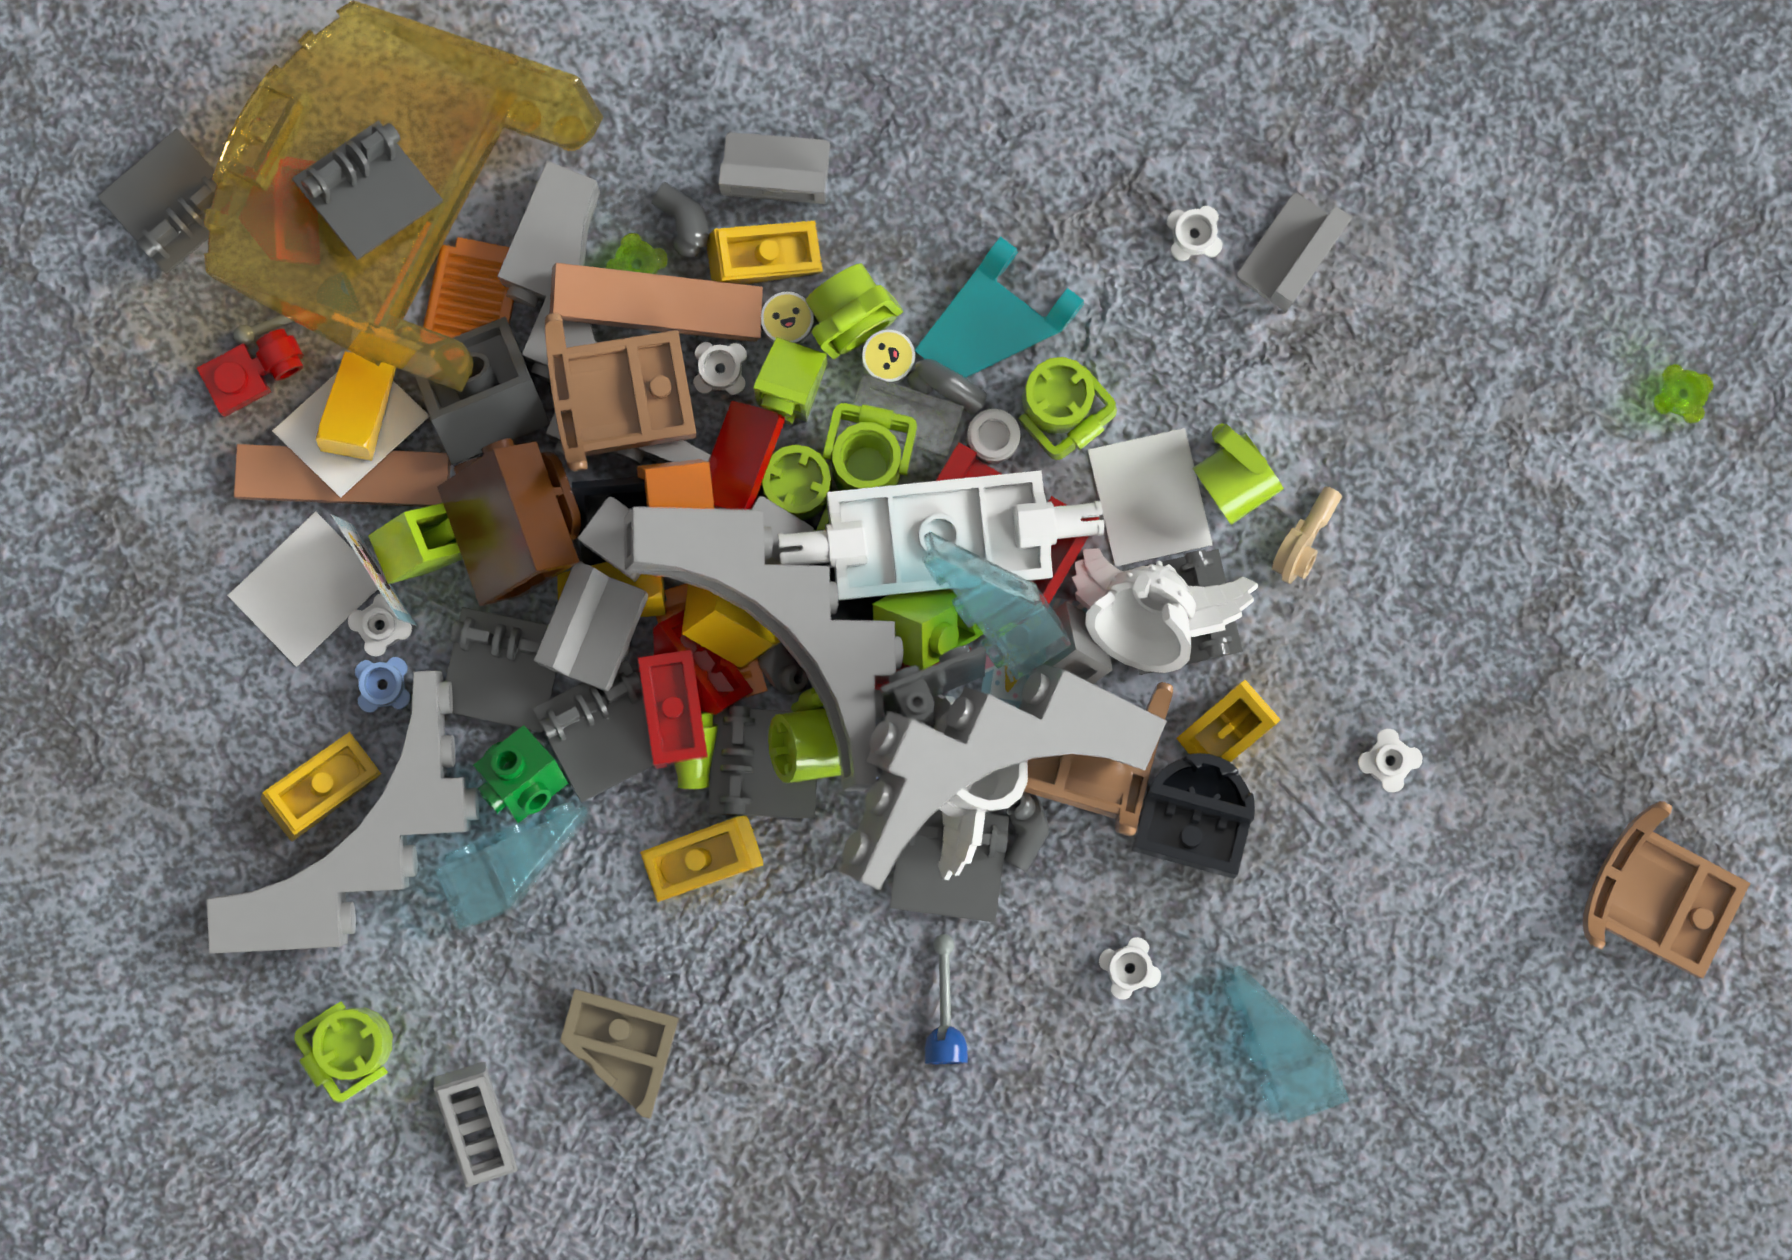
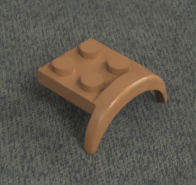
(617, 393)
(1098, 782)
(1662, 897)

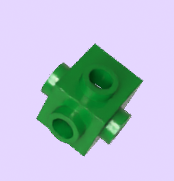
(519, 775)

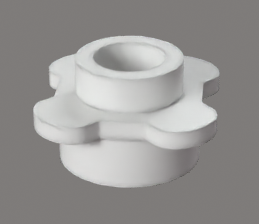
(1205, 222)
(712, 355)
(378, 640)
(1405, 760)
(1115, 961)

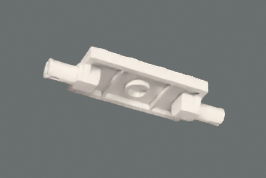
(880, 531)

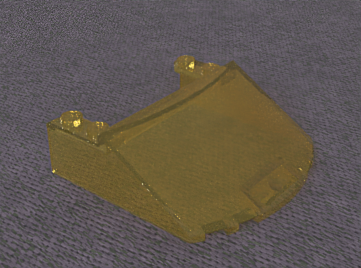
(449, 109)

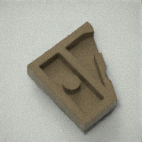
(621, 1045)

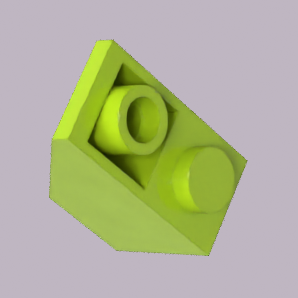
(790, 380)
(925, 624)

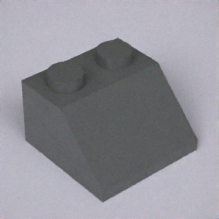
(495, 401)

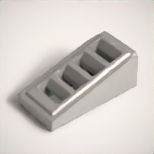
(465, 1079)

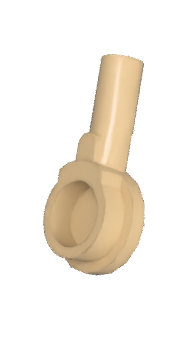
(1295, 553)

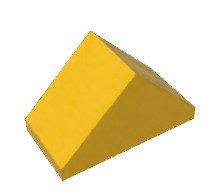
(724, 628)
(1230, 724)

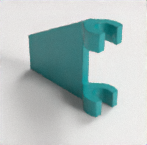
(991, 322)

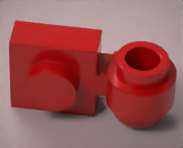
(237, 377)

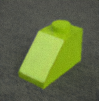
(415, 543)

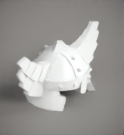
(1151, 612)
(966, 810)

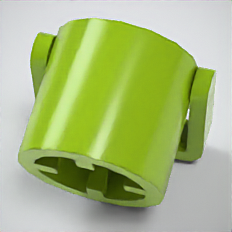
(850, 310)
(1058, 402)
(868, 452)
(1237, 474)
(799, 482)
(803, 742)
(345, 1047)

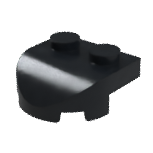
(1197, 815)

